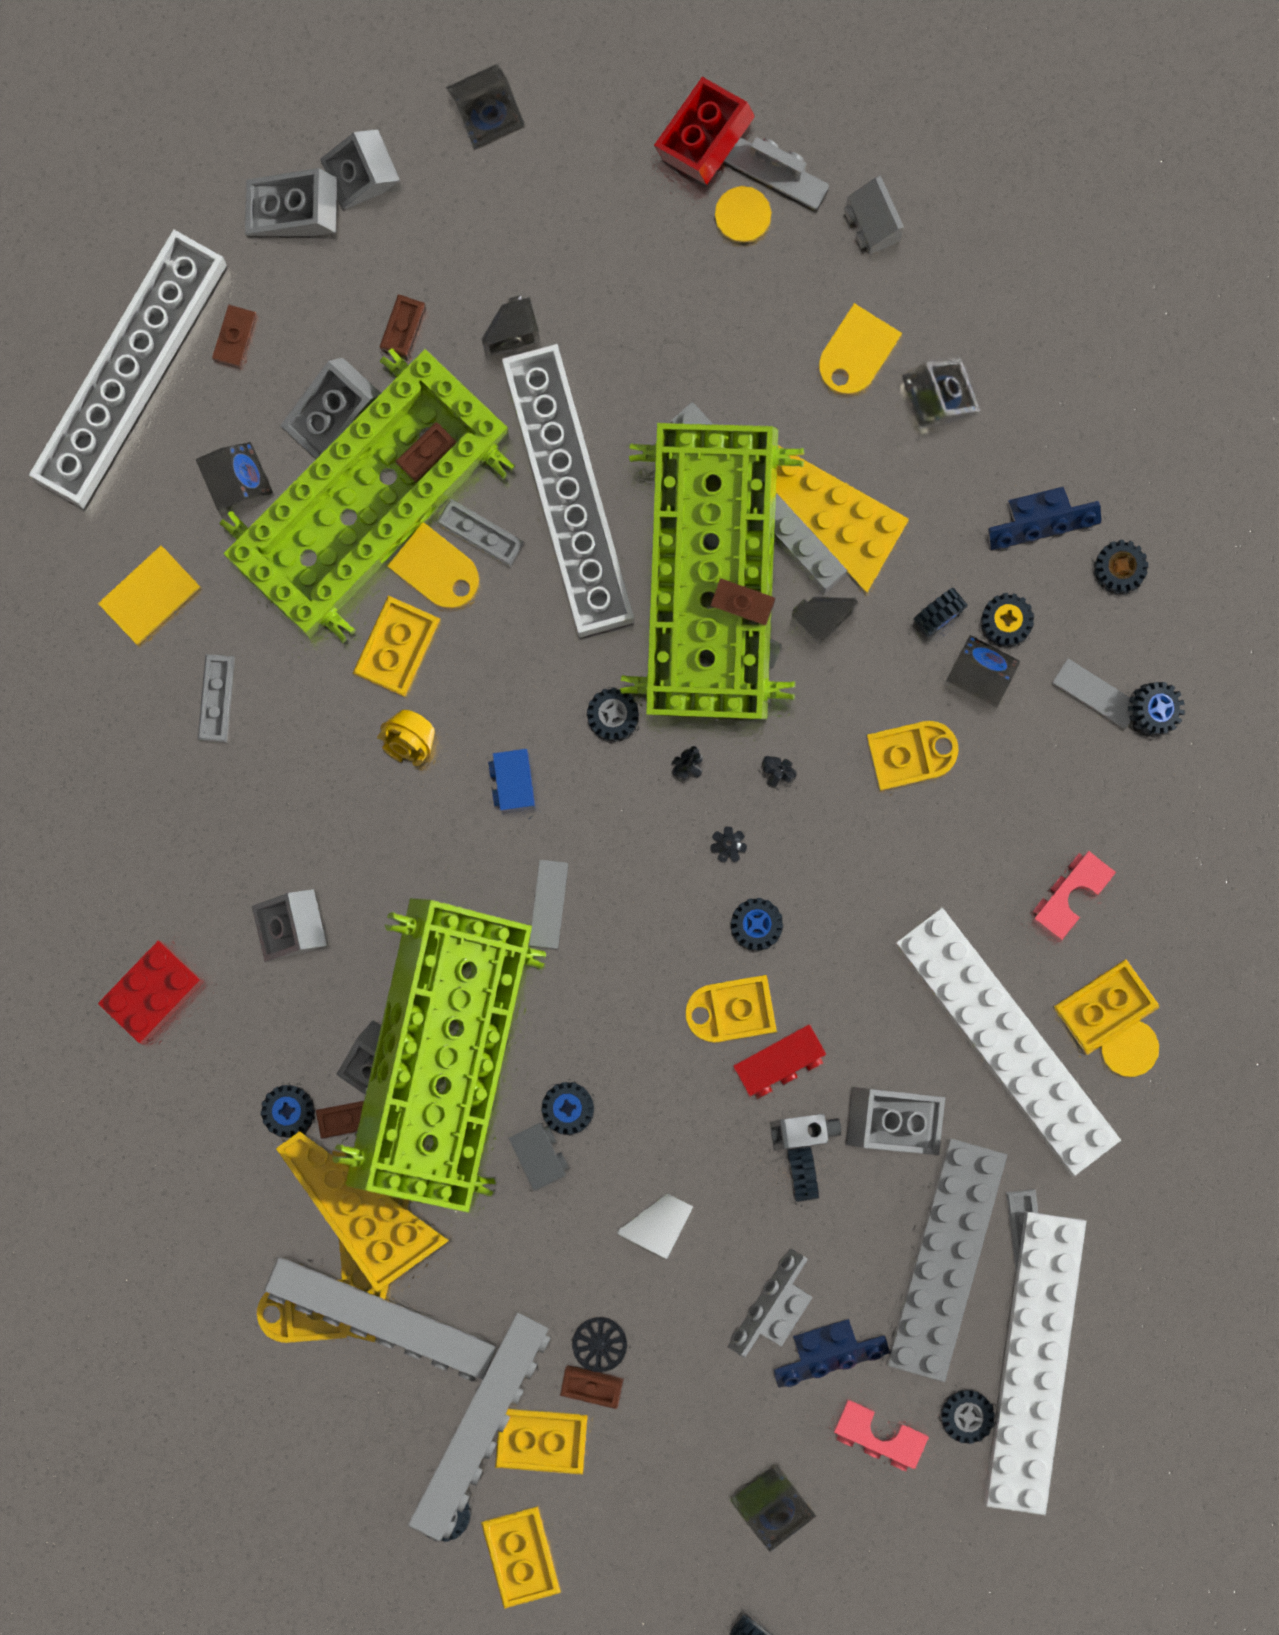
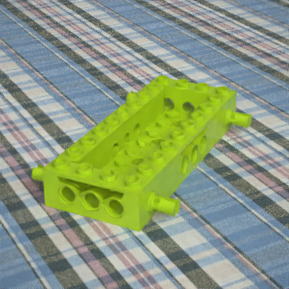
(349, 480)
(685, 570)
(419, 1050)

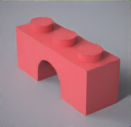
(1087, 874)
(903, 1448)

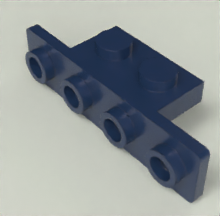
(1042, 516)
(828, 1351)

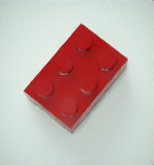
(704, 130)
(150, 992)

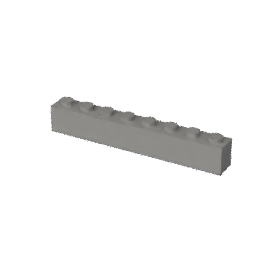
(790, 530)
(379, 1318)
(478, 1428)

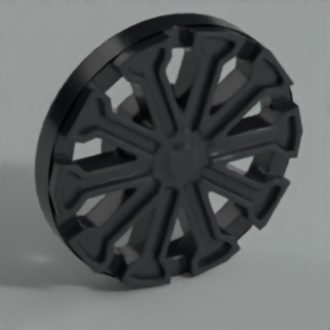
(599, 1344)

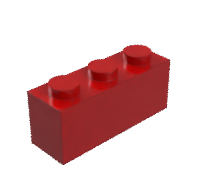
(780, 1062)

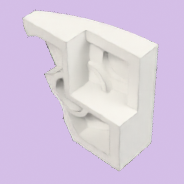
(658, 1225)

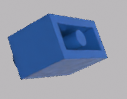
(513, 781)

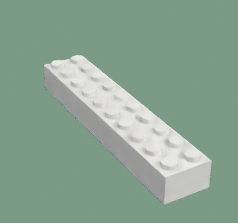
(128, 369)
(568, 491)
(1007, 1042)
(1035, 1363)

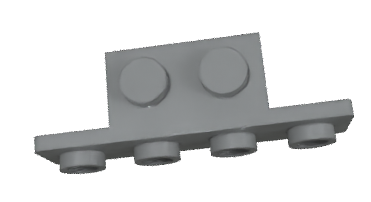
(778, 169)
(776, 1307)

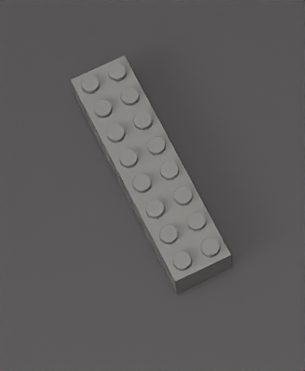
(946, 1260)

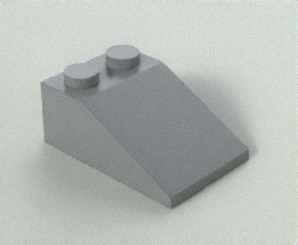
(291, 204)
(329, 406)
(895, 1121)

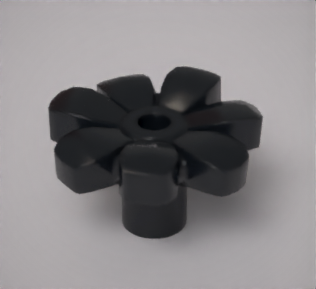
(687, 763)
(778, 770)
(728, 851)

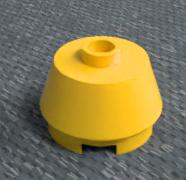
(407, 737)

